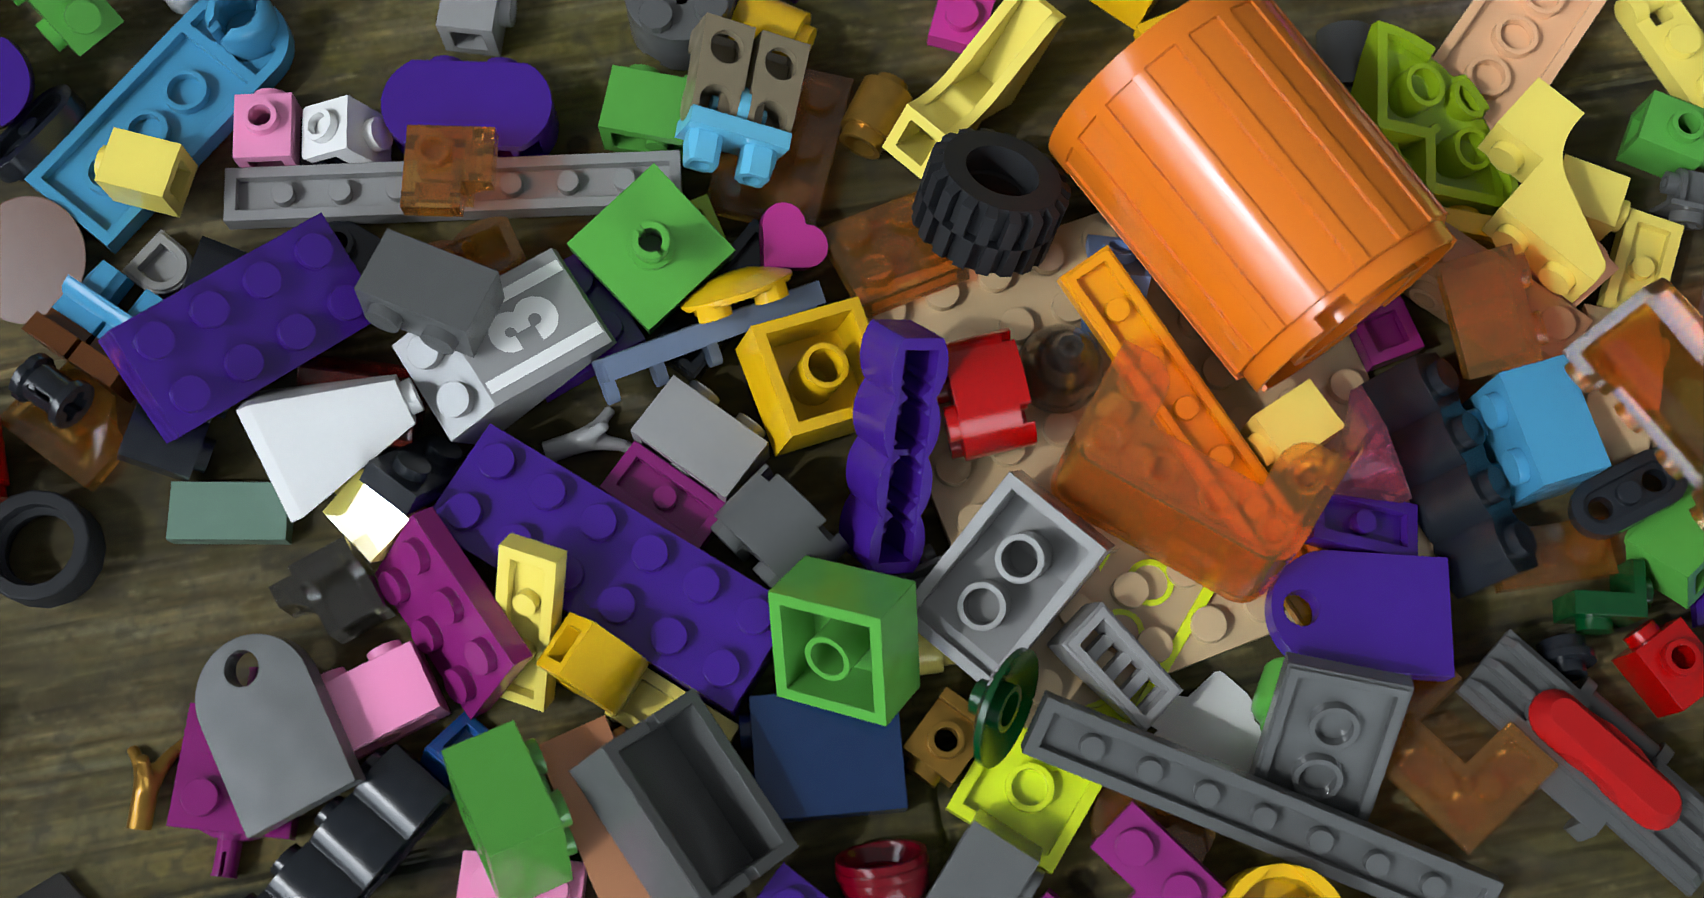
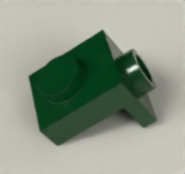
(1603, 610)

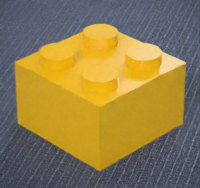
(806, 373)

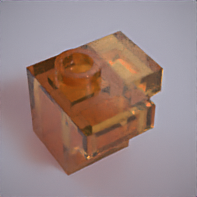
(447, 168)

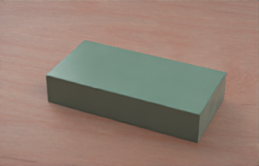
(227, 514)

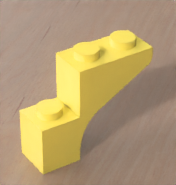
(978, 82)
(1543, 211)

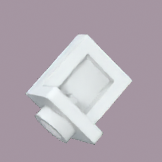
(345, 131)

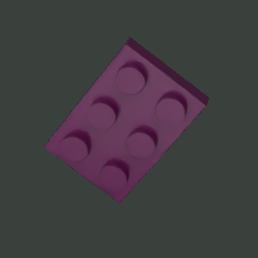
(451, 613)

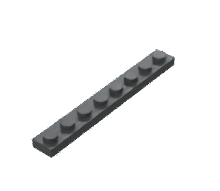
(1246, 806)

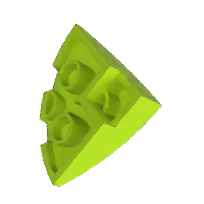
(1430, 118)

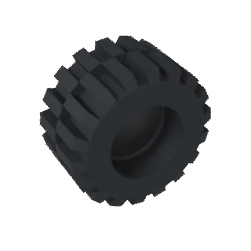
(990, 202)

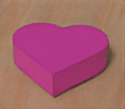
(788, 240)

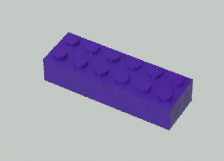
(623, 571)

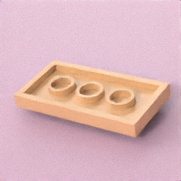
(1512, 44)

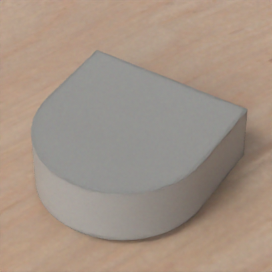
(160, 266)

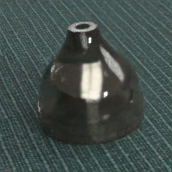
(1061, 368)

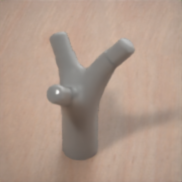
(585, 439)

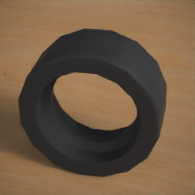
(81, 568)

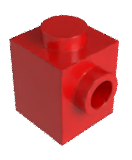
(1664, 665)

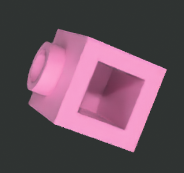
(266, 129)

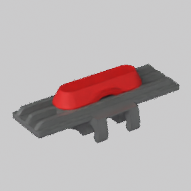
(1605, 762)

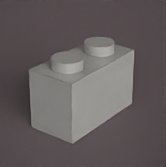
(701, 438)

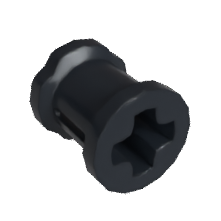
(51, 390)

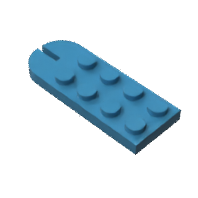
(174, 94)

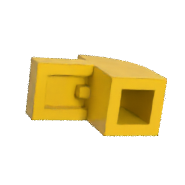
(593, 663)

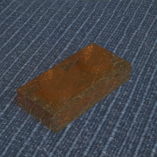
(1564, 558)

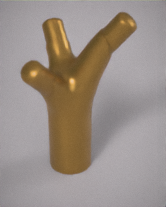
(147, 784)

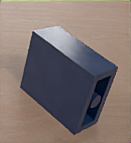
(823, 761)

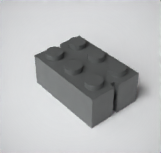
(684, 805)

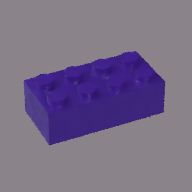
(238, 328)

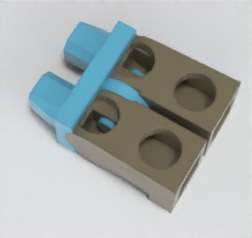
(739, 98)

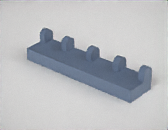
(697, 336)

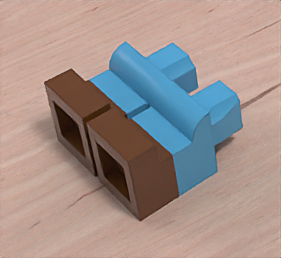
(83, 317)

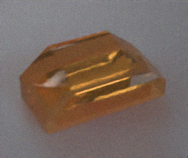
(83, 450)

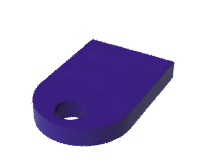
(1368, 611)

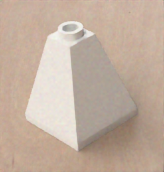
(325, 433)

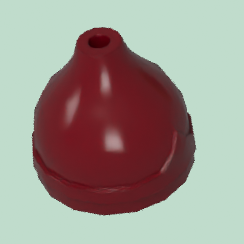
(884, 869)

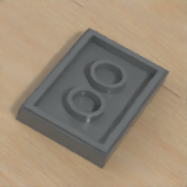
(1332, 731)

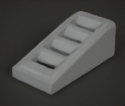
(1083, 664)

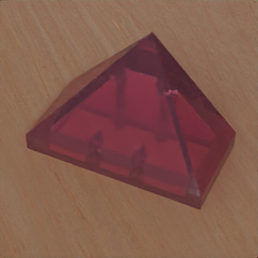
(1367, 444)

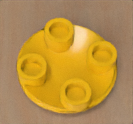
(715, 297)

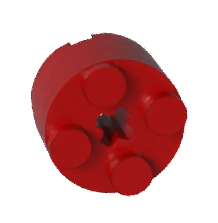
(986, 397)

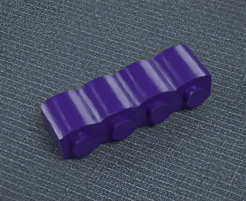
(896, 434)

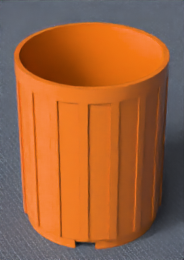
(1250, 185)

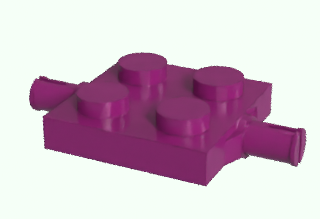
(204, 803)

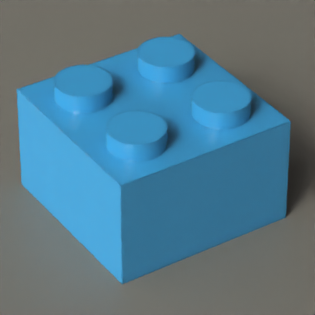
(1538, 431)

